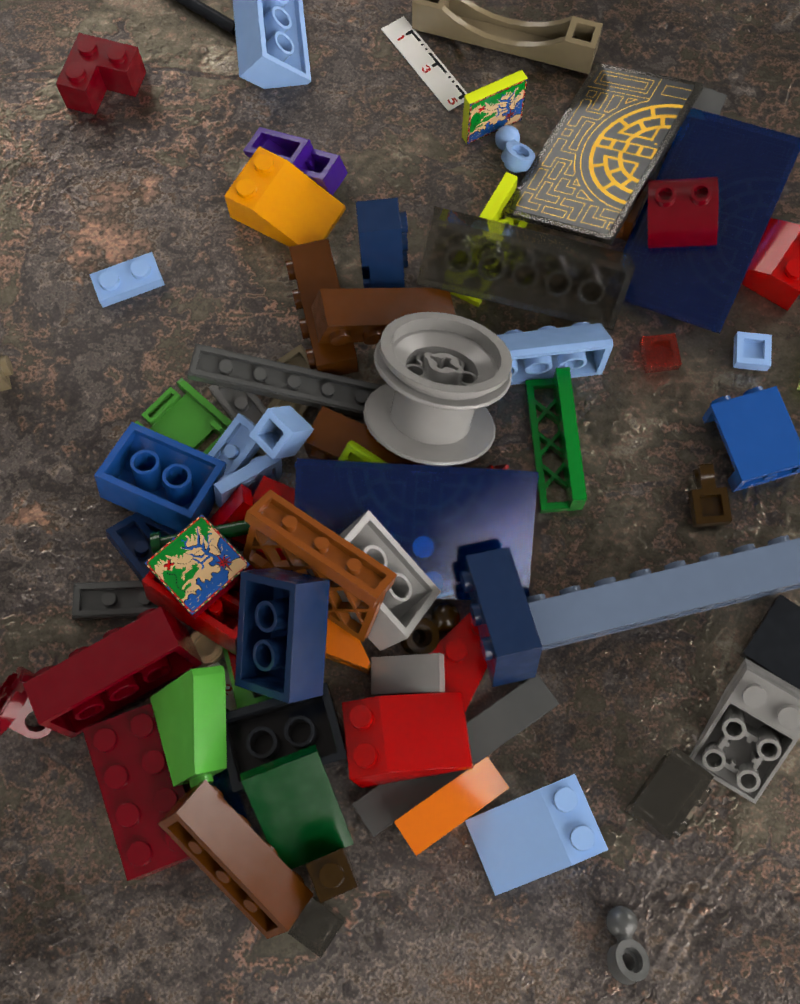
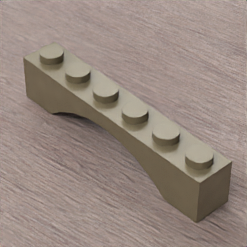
(562, 42)

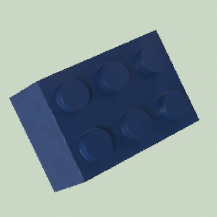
(282, 634)

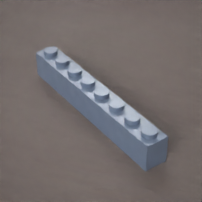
(666, 594)

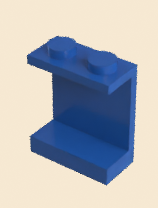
(756, 436)

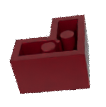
(96, 67)

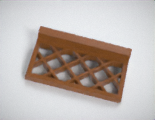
(323, 552)

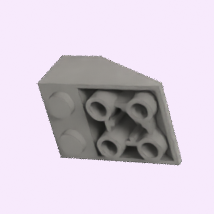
(750, 731)

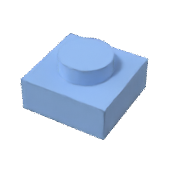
(752, 351)

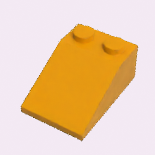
(282, 201)

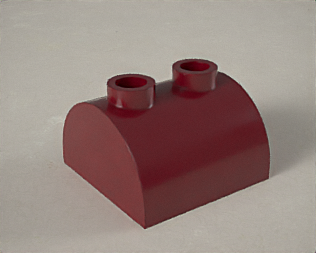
(683, 212)

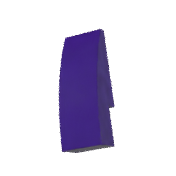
(318, 165)

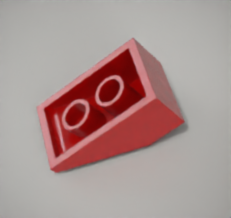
(776, 264)
(405, 737)

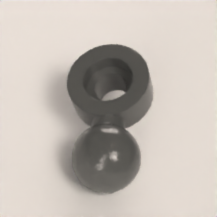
(623, 924)

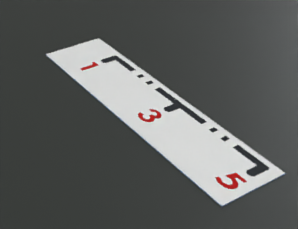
(425, 63)

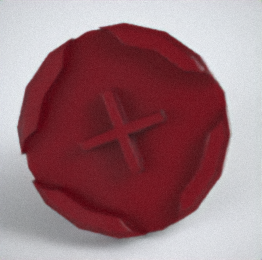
(16, 706)

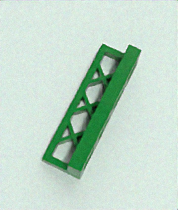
(568, 439)

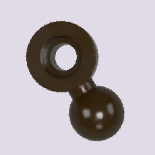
(443, 618)

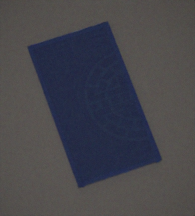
(751, 171)
(428, 510)

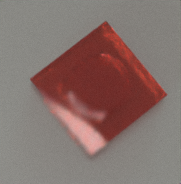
(660, 353)

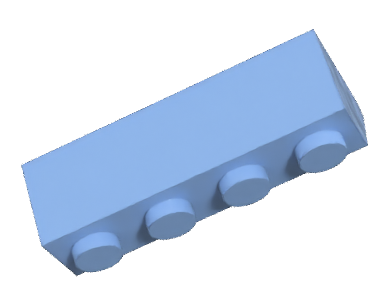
(272, 42)
(541, 351)

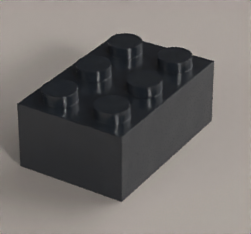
(277, 729)

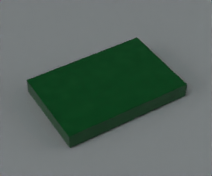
(297, 807)

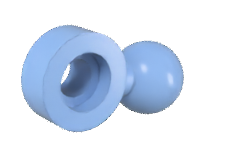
(515, 155)

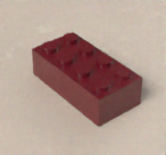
(112, 672)
(136, 789)

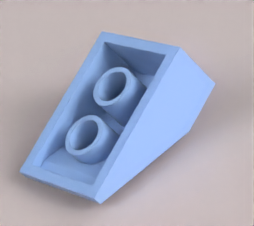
(536, 835)

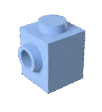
(281, 432)

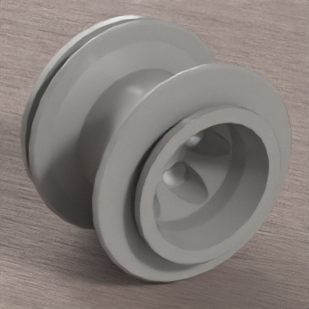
(437, 388)

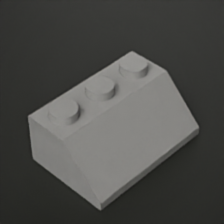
(407, 597)

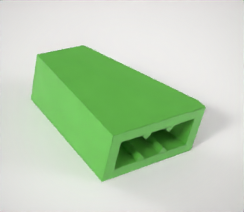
(193, 725)

